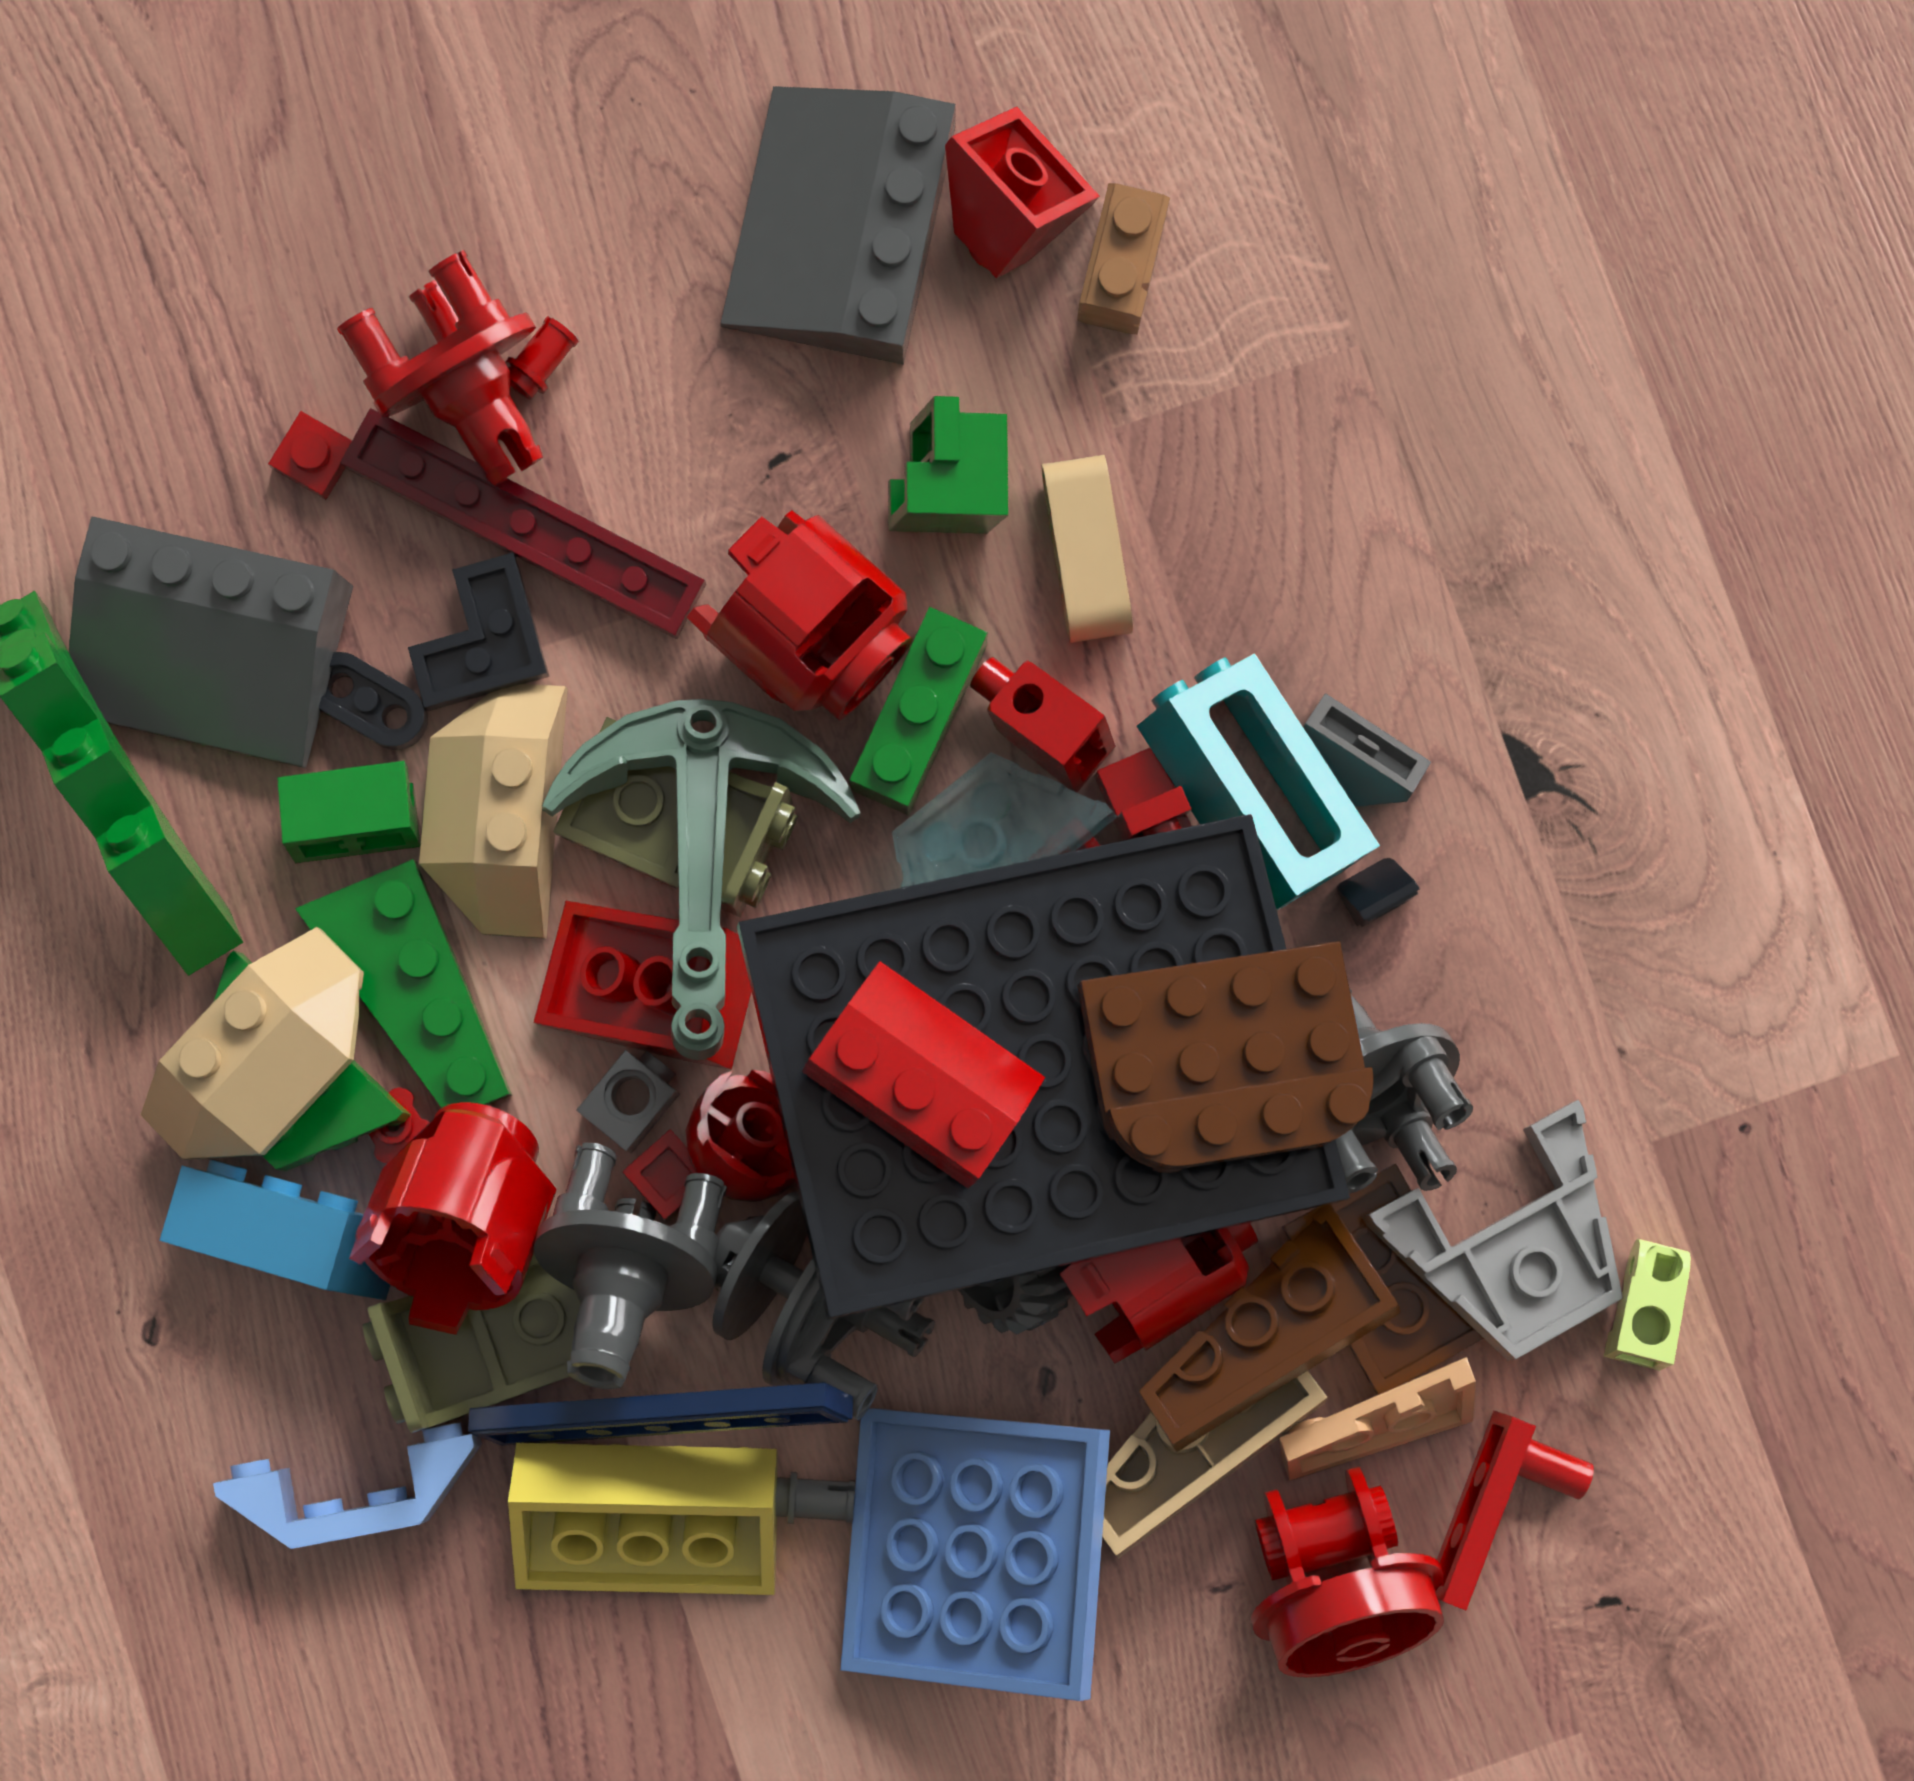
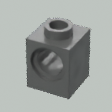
(601, 1105)

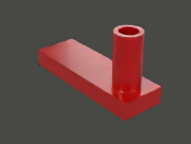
(1502, 1456)

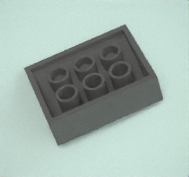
(840, 219)
(205, 639)

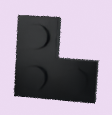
(497, 648)

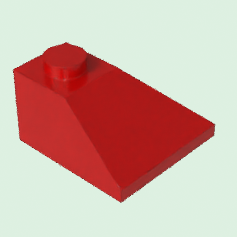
(1011, 191)

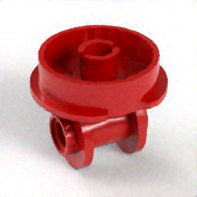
(1353, 1616)

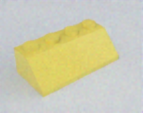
(644, 1518)

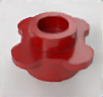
(390, 1143)

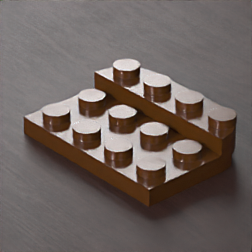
(1227, 1057)

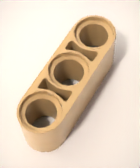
(1087, 548)

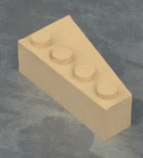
(1155, 1483)

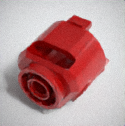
(809, 617)
(457, 1215)
(1160, 1286)

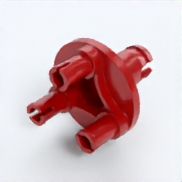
(458, 376)

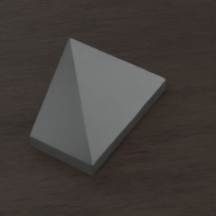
(1364, 757)

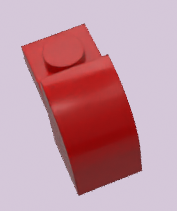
(1143, 796)

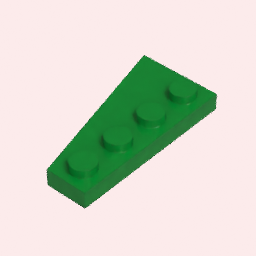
(413, 982)

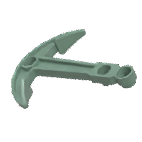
(702, 765)

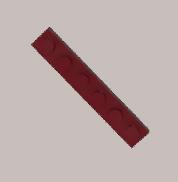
(523, 524)

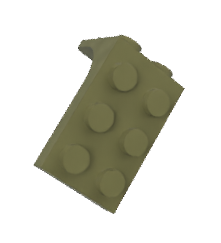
(639, 829)
(487, 1362)

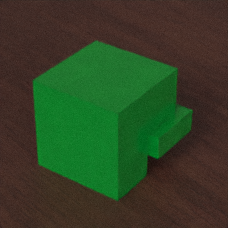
(953, 472)

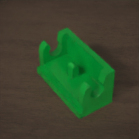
(348, 812)

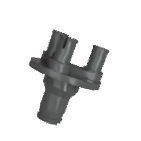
(1409, 1094)
(625, 1262)

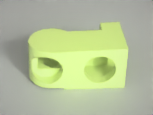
(1651, 1306)

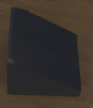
(1377, 891)

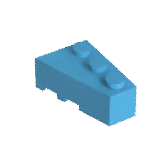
(270, 1228)

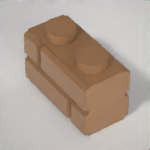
(1123, 258)

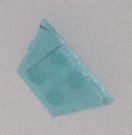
(995, 820)

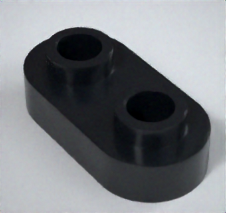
(370, 702)

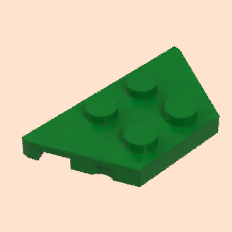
(342, 1113)

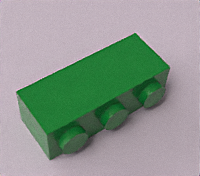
(919, 711)

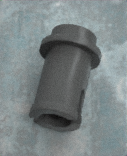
(814, 1499)

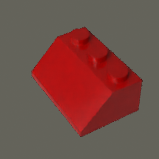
(924, 1075)

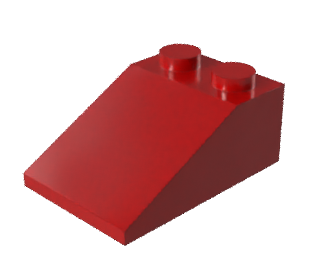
(615, 982)

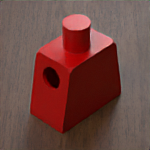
(1061, 736)

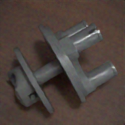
(757, 1263)

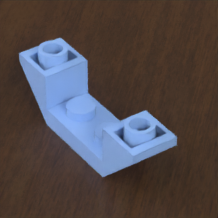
(269, 1498)

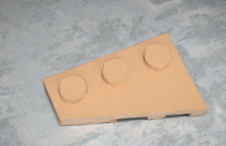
(1382, 1422)

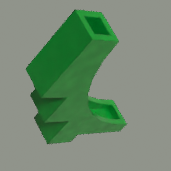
(106, 791)

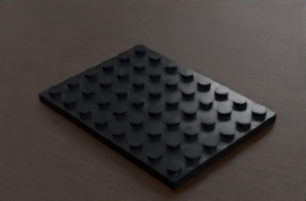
(1008, 961)

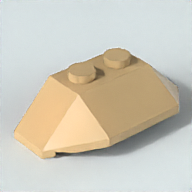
(484, 808)
(259, 1053)

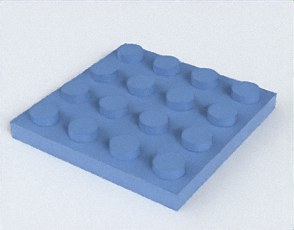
(976, 1552)

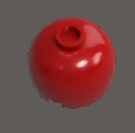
(741, 1137)

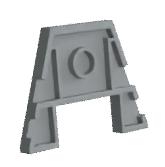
(1531, 1268)

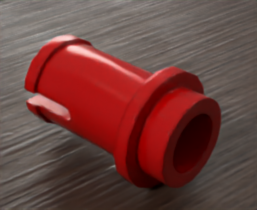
(540, 358)

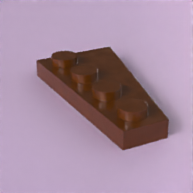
(1288, 1320)

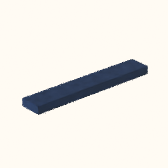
(662, 1414)

